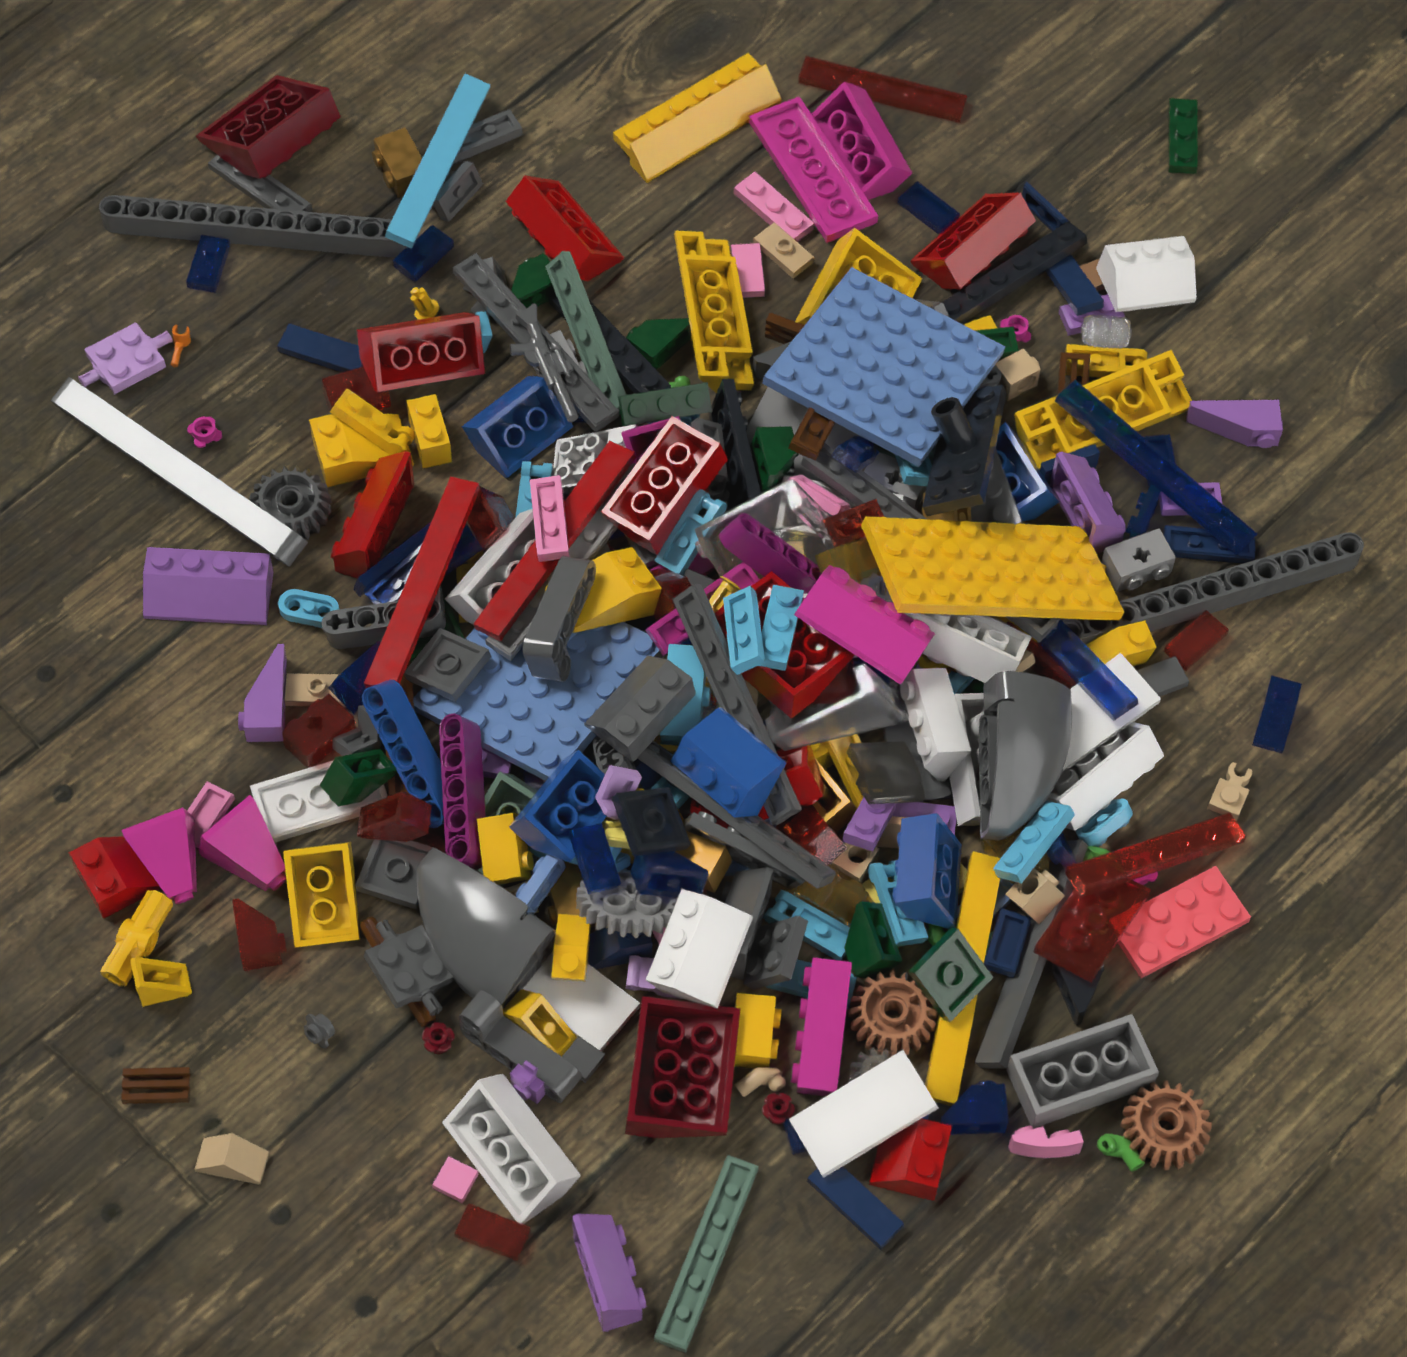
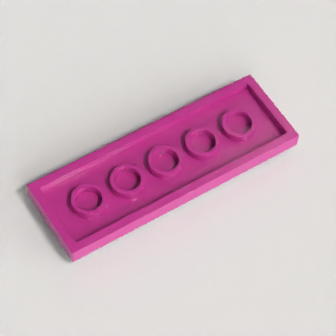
(813, 169)

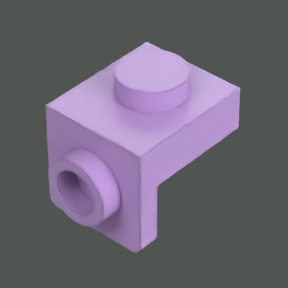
(615, 781)

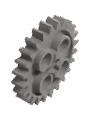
(624, 908)

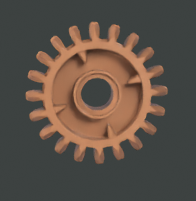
(888, 1032)
(1171, 1106)

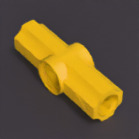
(136, 937)

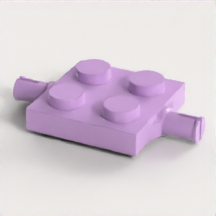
(125, 358)

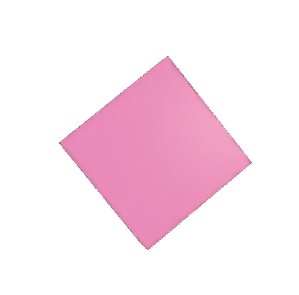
(455, 1179)

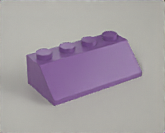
(207, 586)

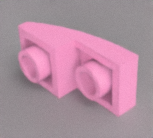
(1035, 1143)

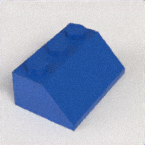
(517, 425)
(1026, 481)
(729, 763)
(561, 805)
(928, 871)

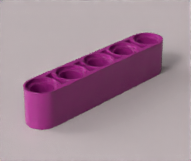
(768, 552)
(462, 787)

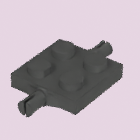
(408, 967)

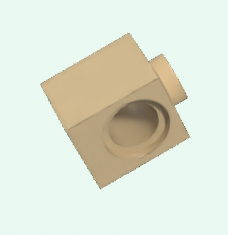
(1018, 373)
(856, 871)
(1036, 894)

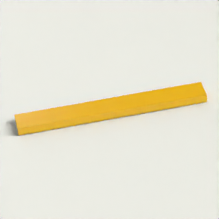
(974, 923)

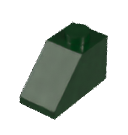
(533, 282)
(660, 338)
(772, 454)
(357, 776)
(871, 942)

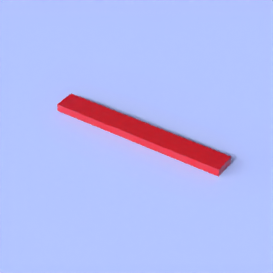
(529, 572)
(423, 582)

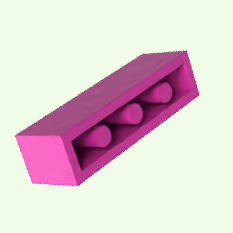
(823, 1027)

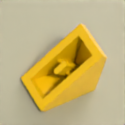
(160, 980)

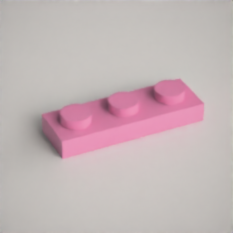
(773, 206)
(549, 518)

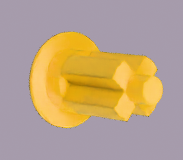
(424, 305)
(726, 588)

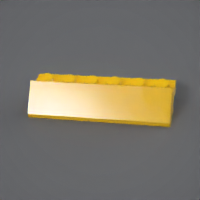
(697, 117)
(715, 310)
(1137, 394)

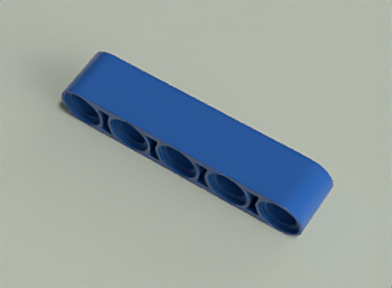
(406, 744)

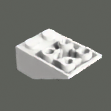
(577, 453)

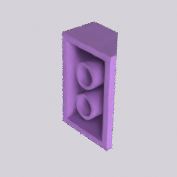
(1085, 501)
(608, 1270)

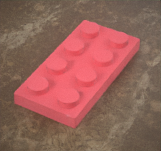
(1182, 921)

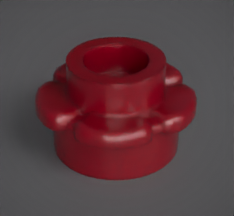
(438, 1046)
(778, 1116)

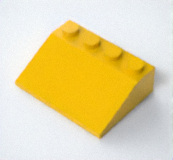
(867, 257)

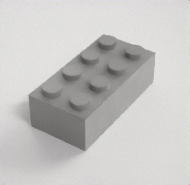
(1082, 1071)

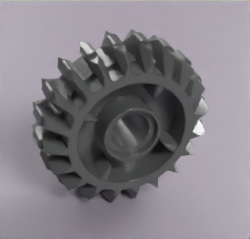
(303, 489)

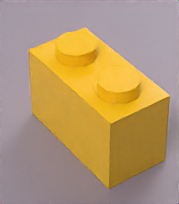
(429, 431)
(502, 851)
(755, 1030)

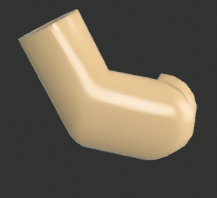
(761, 1076)

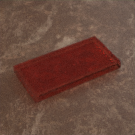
(1091, 927)

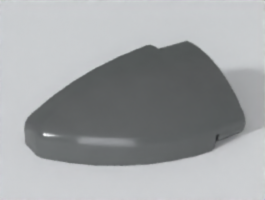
(1020, 748)
(480, 928)

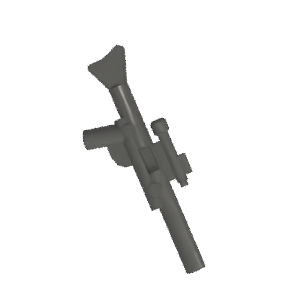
(551, 364)

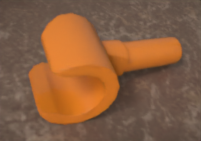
(180, 341)

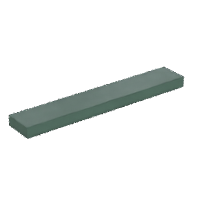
(584, 327)
(706, 1254)

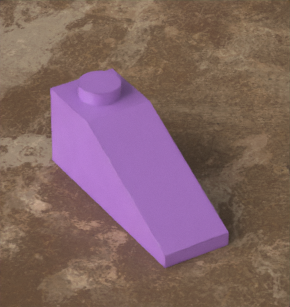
(1239, 420)
(265, 703)

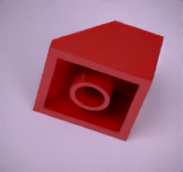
(112, 873)
(912, 1159)

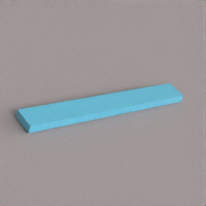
(437, 161)

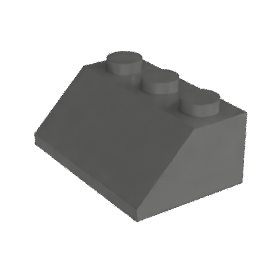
(642, 706)
(751, 894)

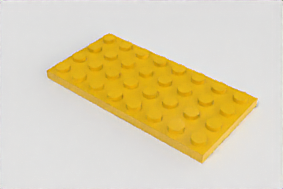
(991, 569)

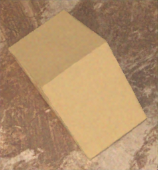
(232, 1158)

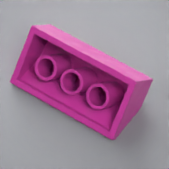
(862, 140)
(864, 623)

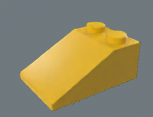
(344, 451)
(620, 591)
(322, 894)

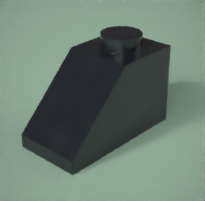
(1075, 991)

